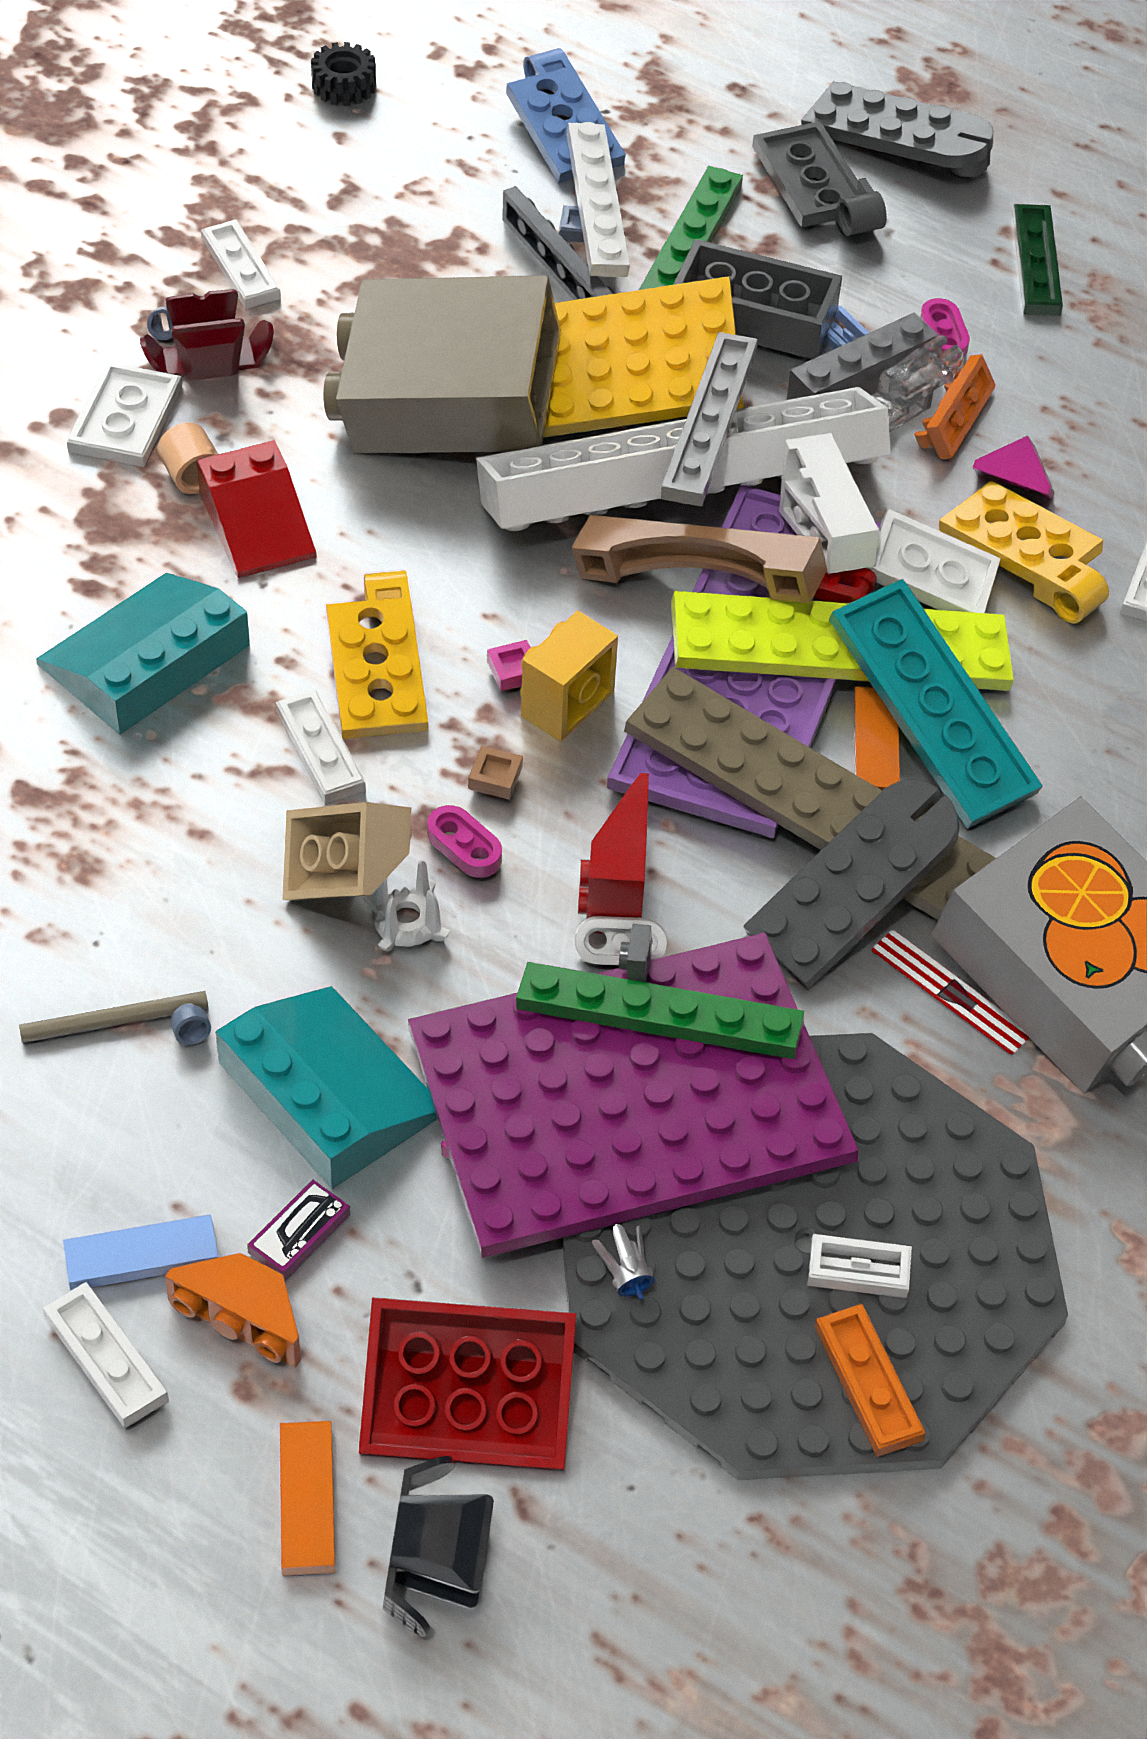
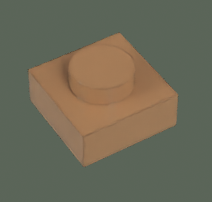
(495, 772)

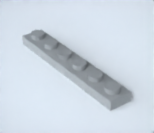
(709, 419)

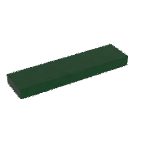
(1037, 259)

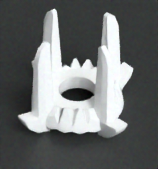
(421, 899)

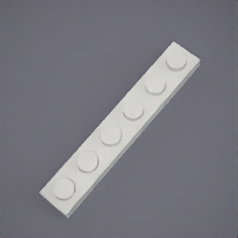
(597, 200)

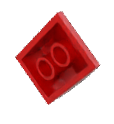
(255, 508)
(618, 859)

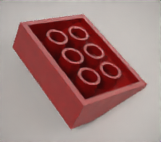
(467, 1383)

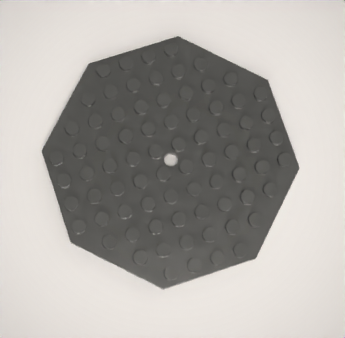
(730, 1323)

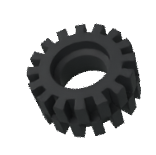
(343, 74)

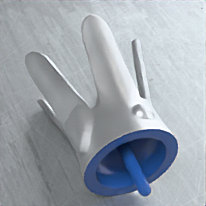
(633, 1274)

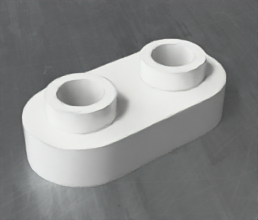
(616, 931)

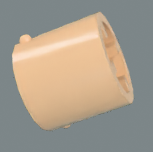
(179, 452)

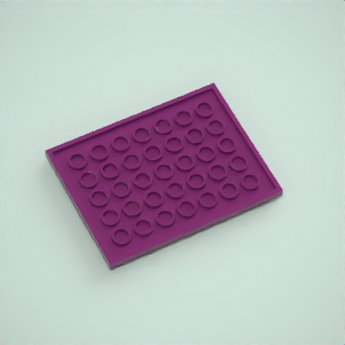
(607, 1124)

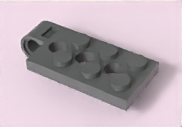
(851, 200)

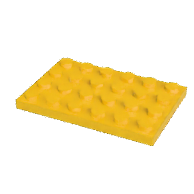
(635, 354)

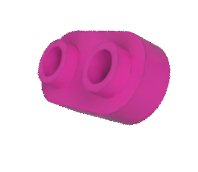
(946, 320)
(468, 842)

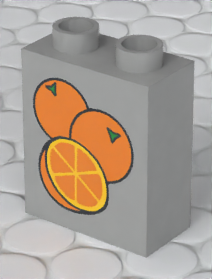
(1062, 943)

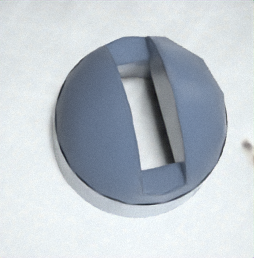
(155, 325)
(190, 1024)

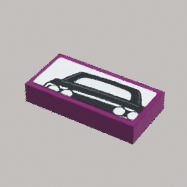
(298, 1229)

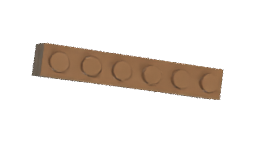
(619, 547)

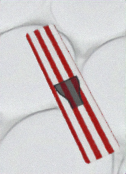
(950, 991)

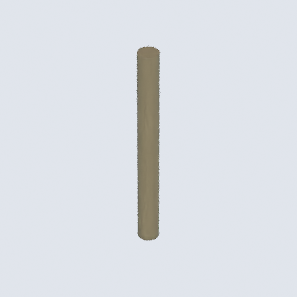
(109, 1017)

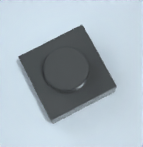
(637, 953)

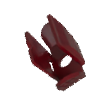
(208, 338)

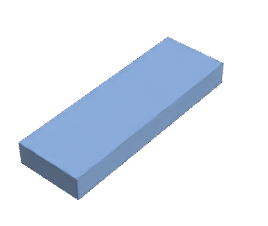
(139, 1251)

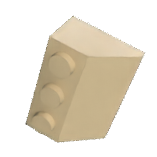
(343, 849)

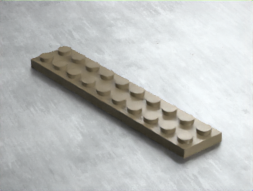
(775, 774)

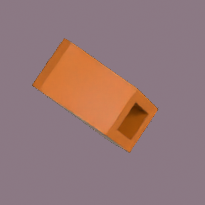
(240, 1302)

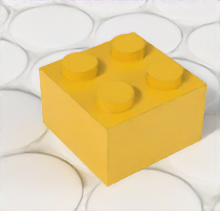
(568, 675)

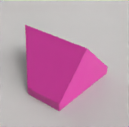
(1017, 465)

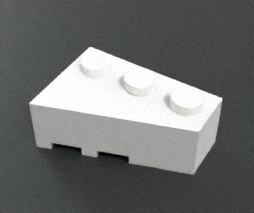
(826, 503)

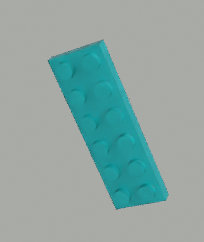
(935, 703)

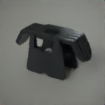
(437, 1544)

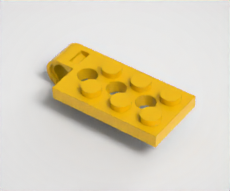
(1061, 583)
(361, 715)

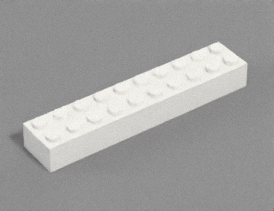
(631, 464)

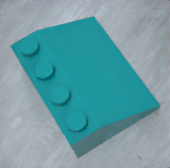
(148, 649)
(325, 1081)

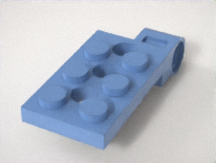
(570, 98)

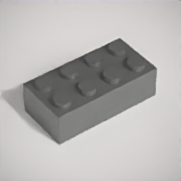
(772, 299)

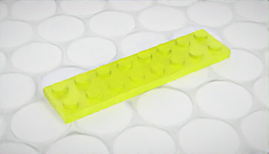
(799, 640)

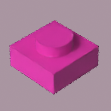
(506, 663)

